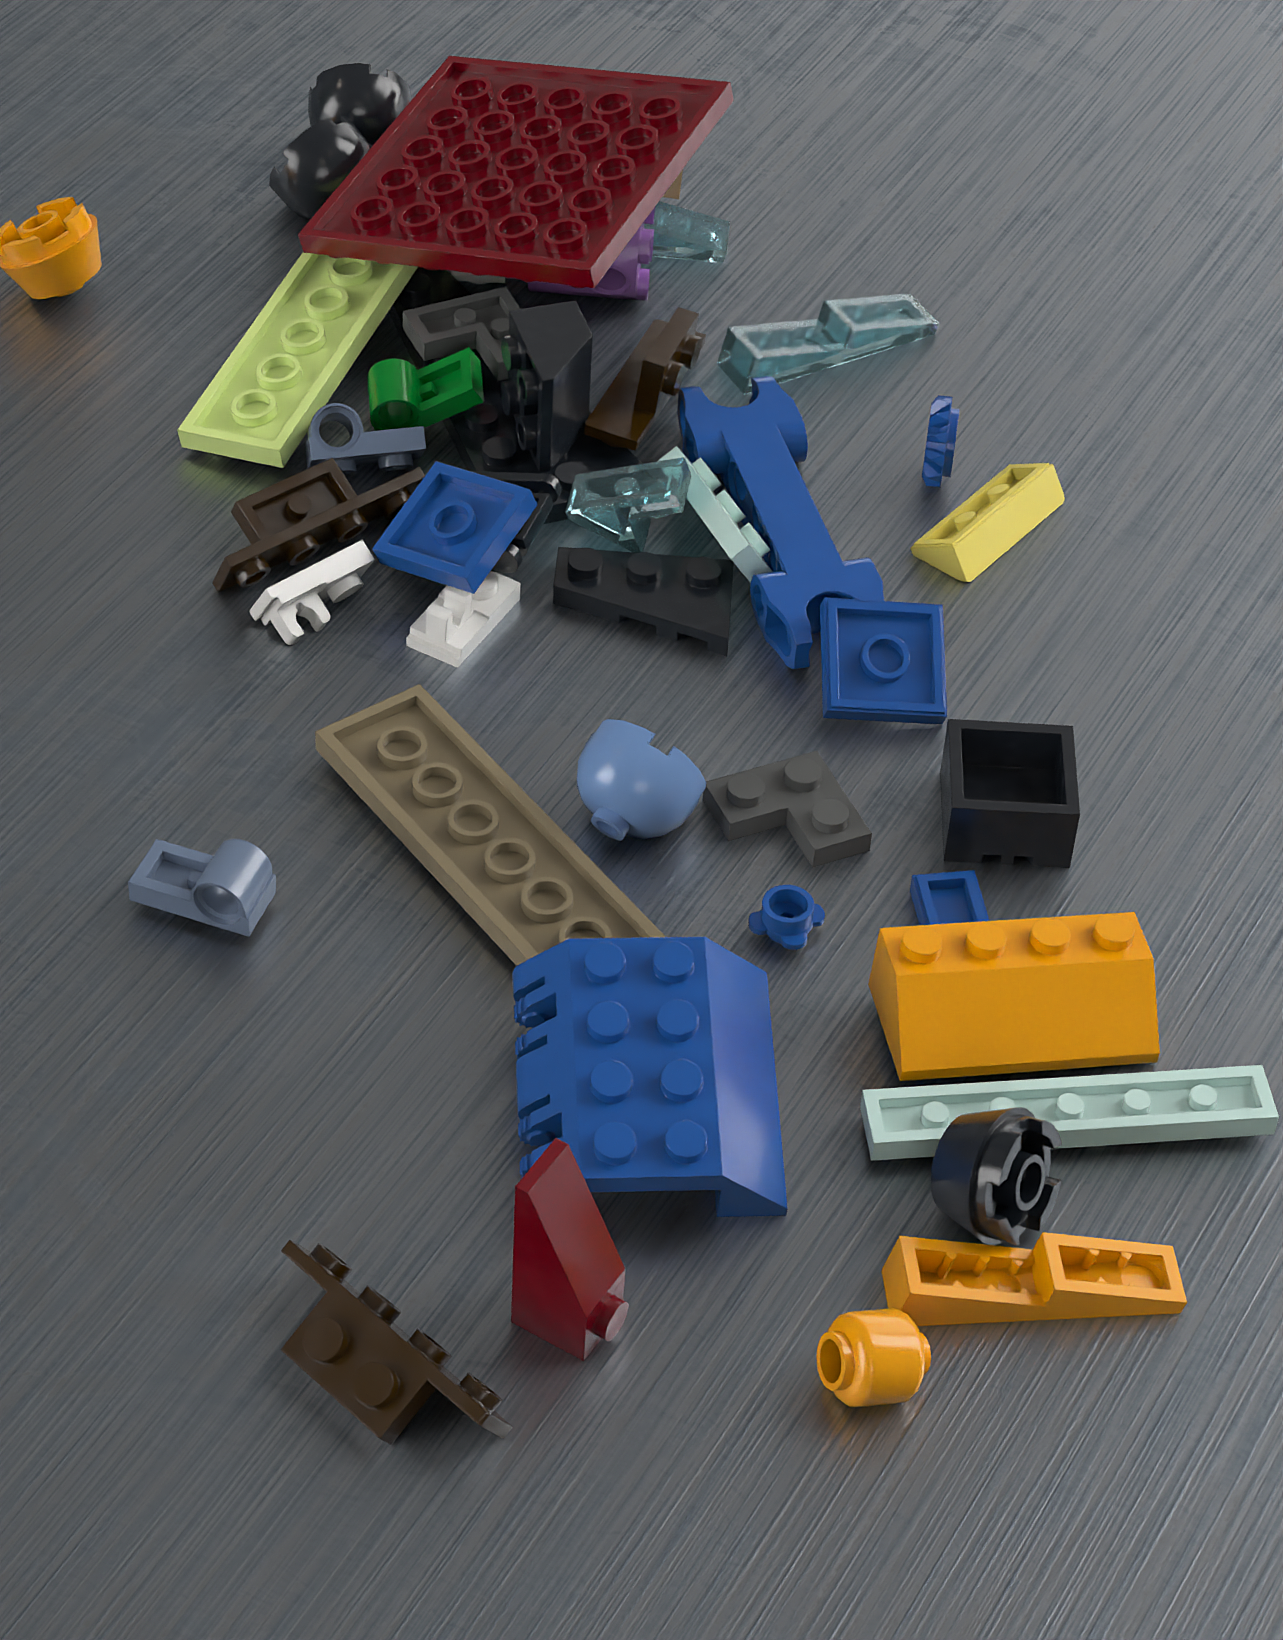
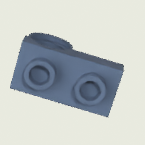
(389, 448)
(217, 890)

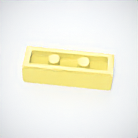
(991, 520)

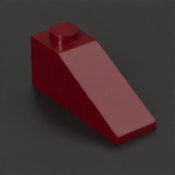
(564, 1259)

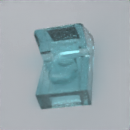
(623, 499)

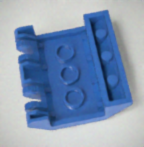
(652, 1068)

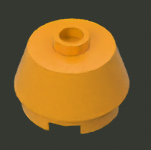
(52, 250)

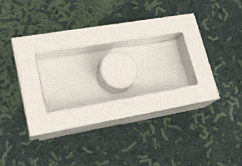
(302, 592)
(461, 619)

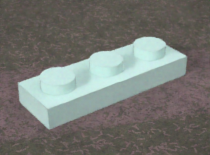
(722, 518)

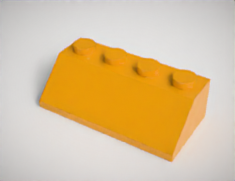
(1016, 995)

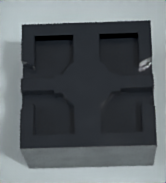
(1009, 792)

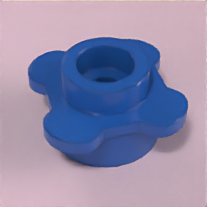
(787, 916)

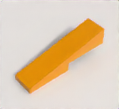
(1053, 1281)

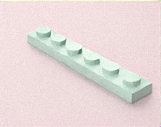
(1082, 1108)

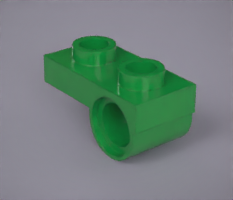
(416, 398)

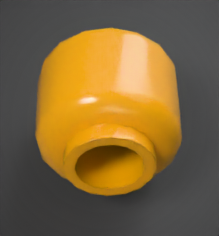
(873, 1357)

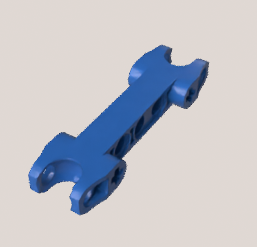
(756, 459)

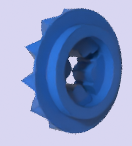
(940, 441)

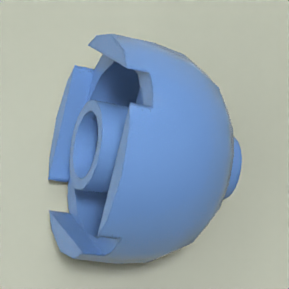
(635, 785)

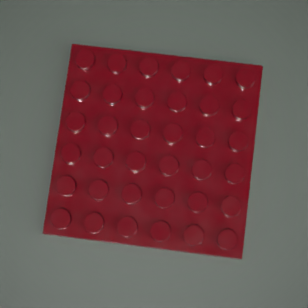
(518, 170)

